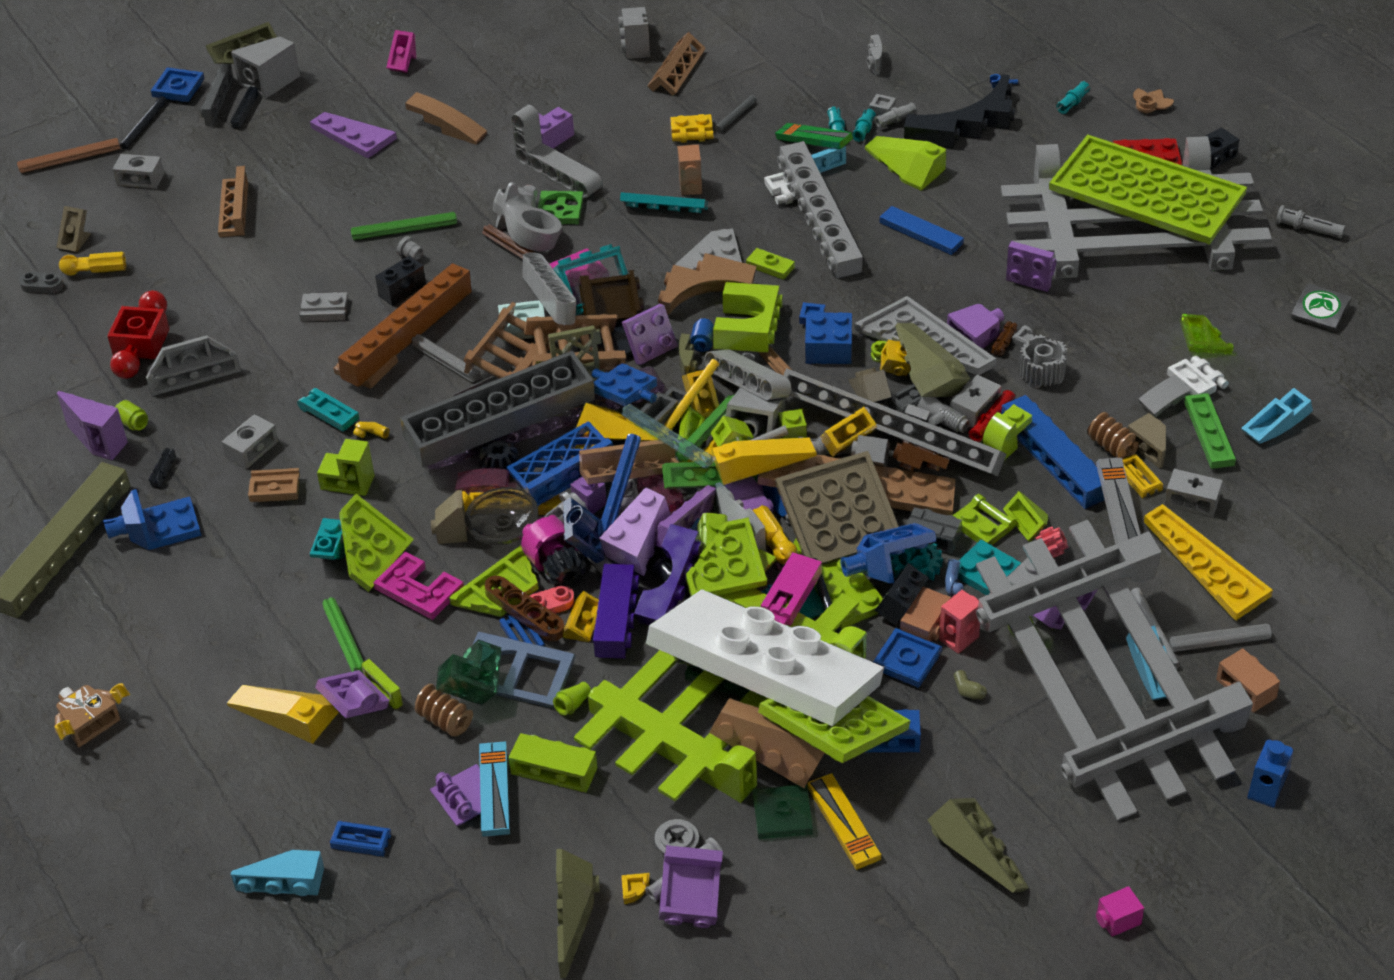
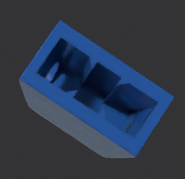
(1276, 763)

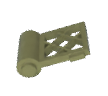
(576, 334)

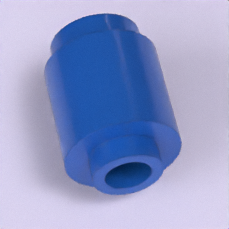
(702, 335)

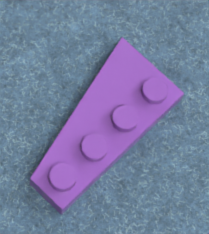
(355, 135)

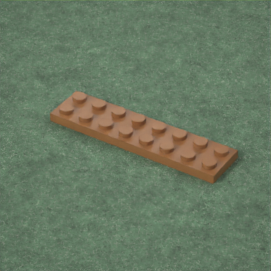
(902, 487)

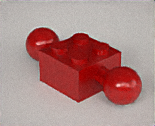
(138, 334)

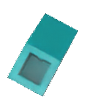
(329, 541)

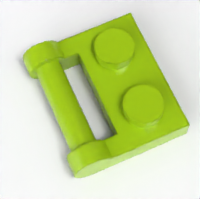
(981, 528)

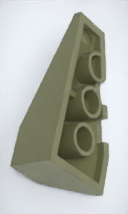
(933, 367)

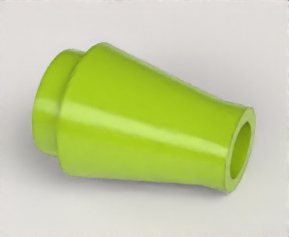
(571, 698)

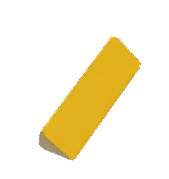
(582, 618)

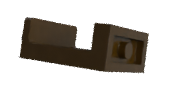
(611, 296)

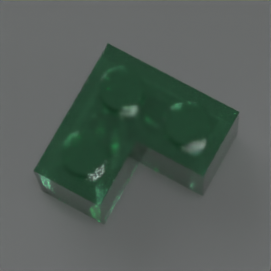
(473, 675)

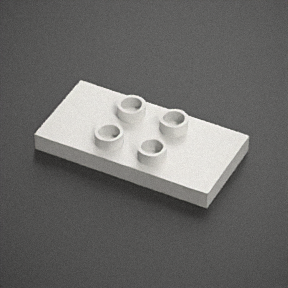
(766, 656)

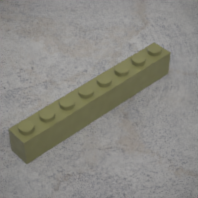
(61, 538)

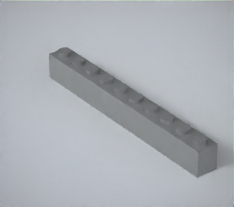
(897, 423)

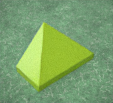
(1029, 516)

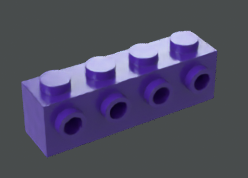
(615, 611)

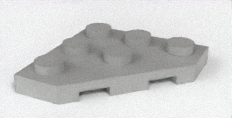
(717, 243)

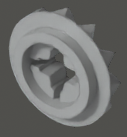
(676, 828)

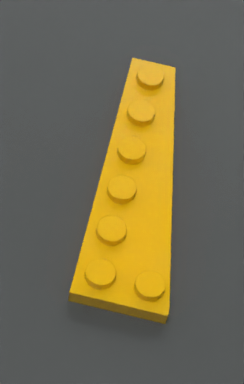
(1220, 574)

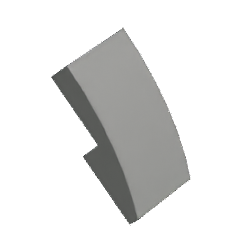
(874, 60)
(1163, 395)

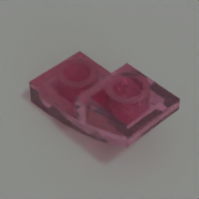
(482, 479)

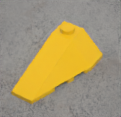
(753, 457)

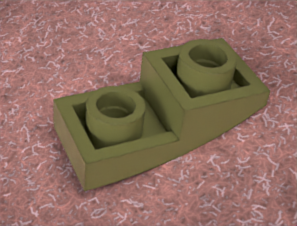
(686, 355)

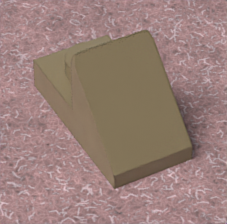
(71, 231)

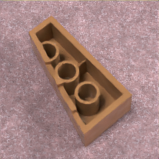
(773, 744)

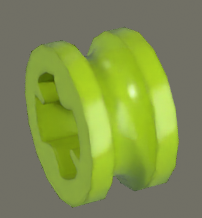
(876, 349)

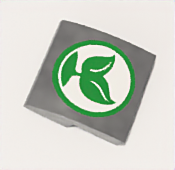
(1321, 307)

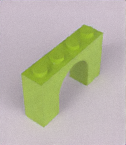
(752, 333)

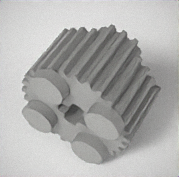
(1042, 361)

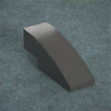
(664, 404)

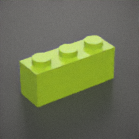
(553, 762)

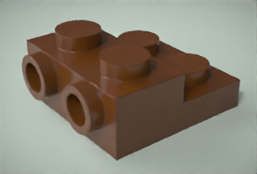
(912, 456)

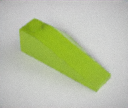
(912, 160)

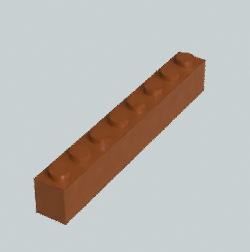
(403, 324)

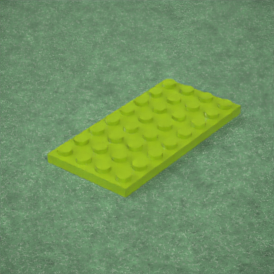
(1148, 189)

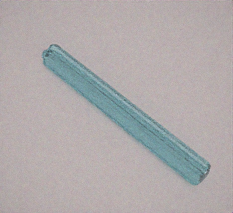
(667, 436)

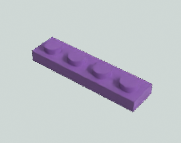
(688, 512)

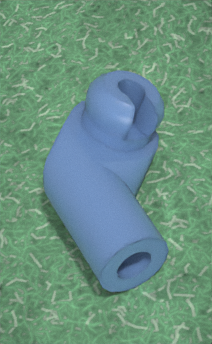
(951, 577)

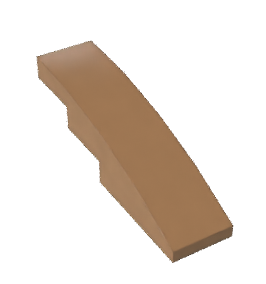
(449, 119)

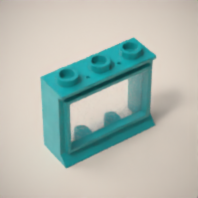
(597, 265)

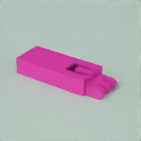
(795, 579)

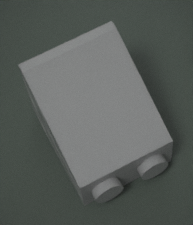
(266, 65)
(758, 413)

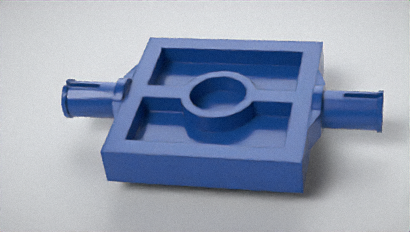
(624, 385)

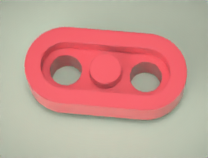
(555, 599)

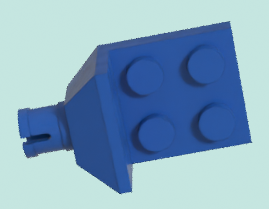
(154, 525)
(875, 550)

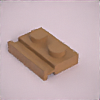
(274, 485)

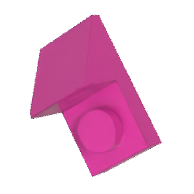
(402, 50)

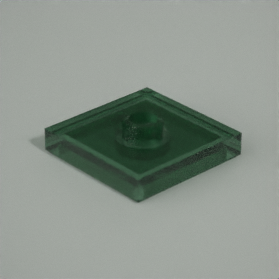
(782, 811)

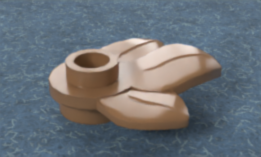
(1150, 101)

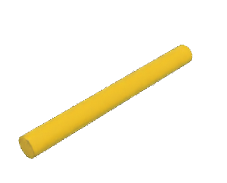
(691, 394)

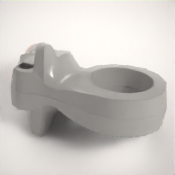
(526, 223)

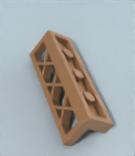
(675, 59)
(238, 207)
(600, 464)

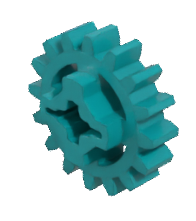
(926, 560)

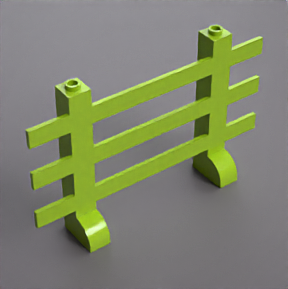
(662, 732)

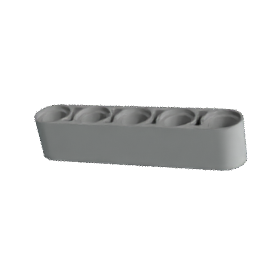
(749, 375)

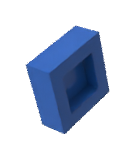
(810, 307)

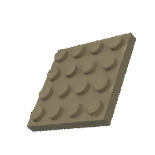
(835, 506)

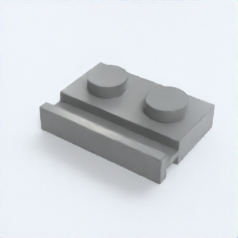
(323, 306)

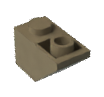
(870, 384)

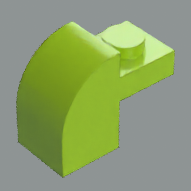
(1003, 429)

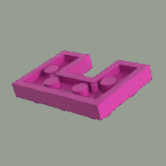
(400, 585)

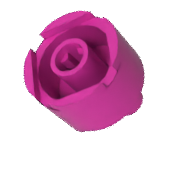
(543, 539)

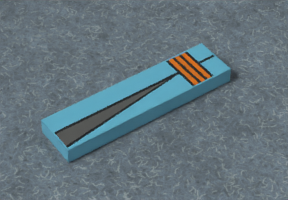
(494, 789)

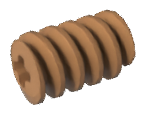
(1113, 436)
(443, 710)

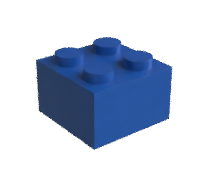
(828, 338)

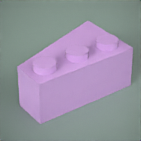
(633, 533)

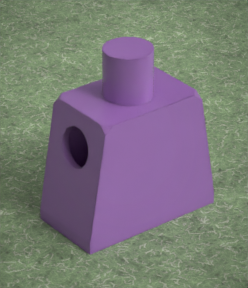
(977, 324)

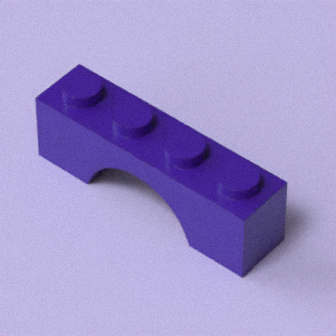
(681, 547)

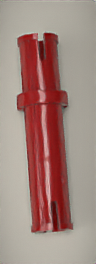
(978, 430)

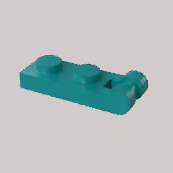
(328, 409)

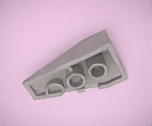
(734, 510)

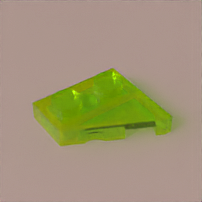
(1202, 336)

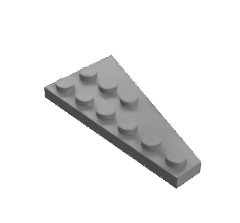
(882, 327)

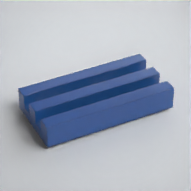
(512, 621)
(358, 842)

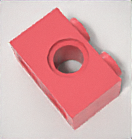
(959, 621)

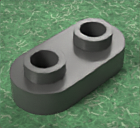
(41, 282)

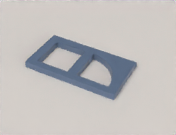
(523, 651)

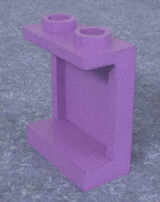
(690, 886)

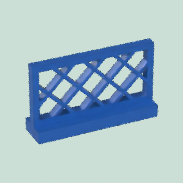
(564, 472)

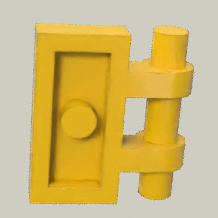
(691, 128)

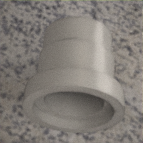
(409, 247)

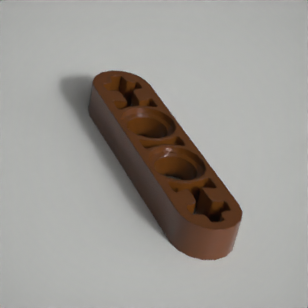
(521, 610)

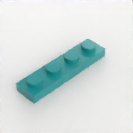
(654, 201)

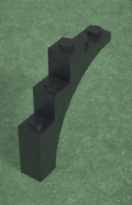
(944, 128)

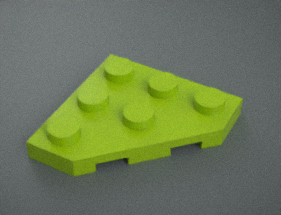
(370, 541)
(728, 562)

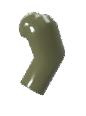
(969, 688)

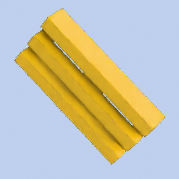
(1136, 479)

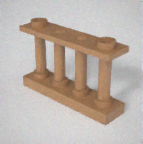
(506, 316)
(605, 323)

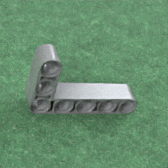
(547, 161)

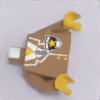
(87, 712)

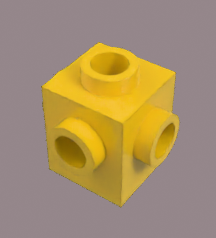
(894, 359)

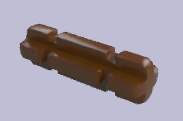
(1004, 338)

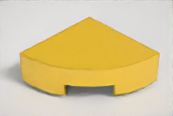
(634, 886)

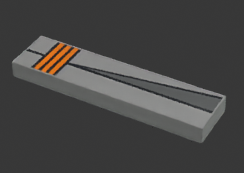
(1118, 499)

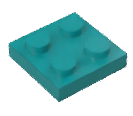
(981, 551)

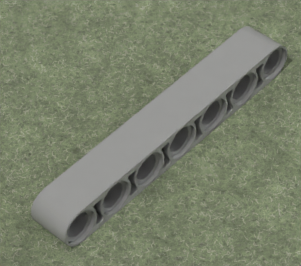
(549, 288)

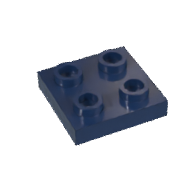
(583, 530)

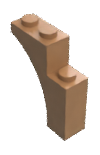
(708, 277)

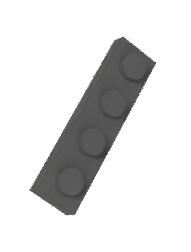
(217, 94)

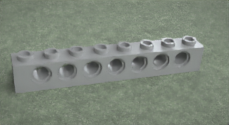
(820, 210)

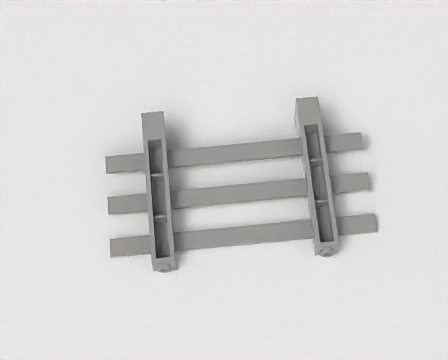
(1058, 219)
(1141, 737)

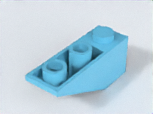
(288, 873)

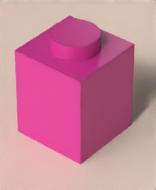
(1119, 911)

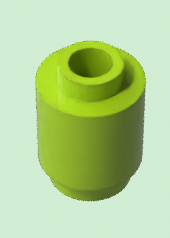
(132, 415)

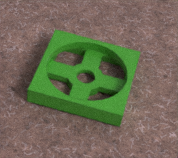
(561, 197)

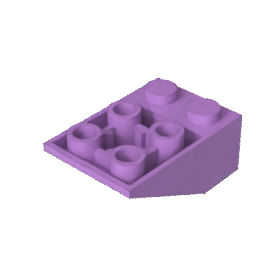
(94, 425)

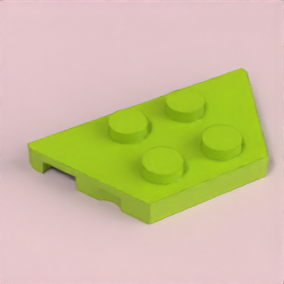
(513, 568)

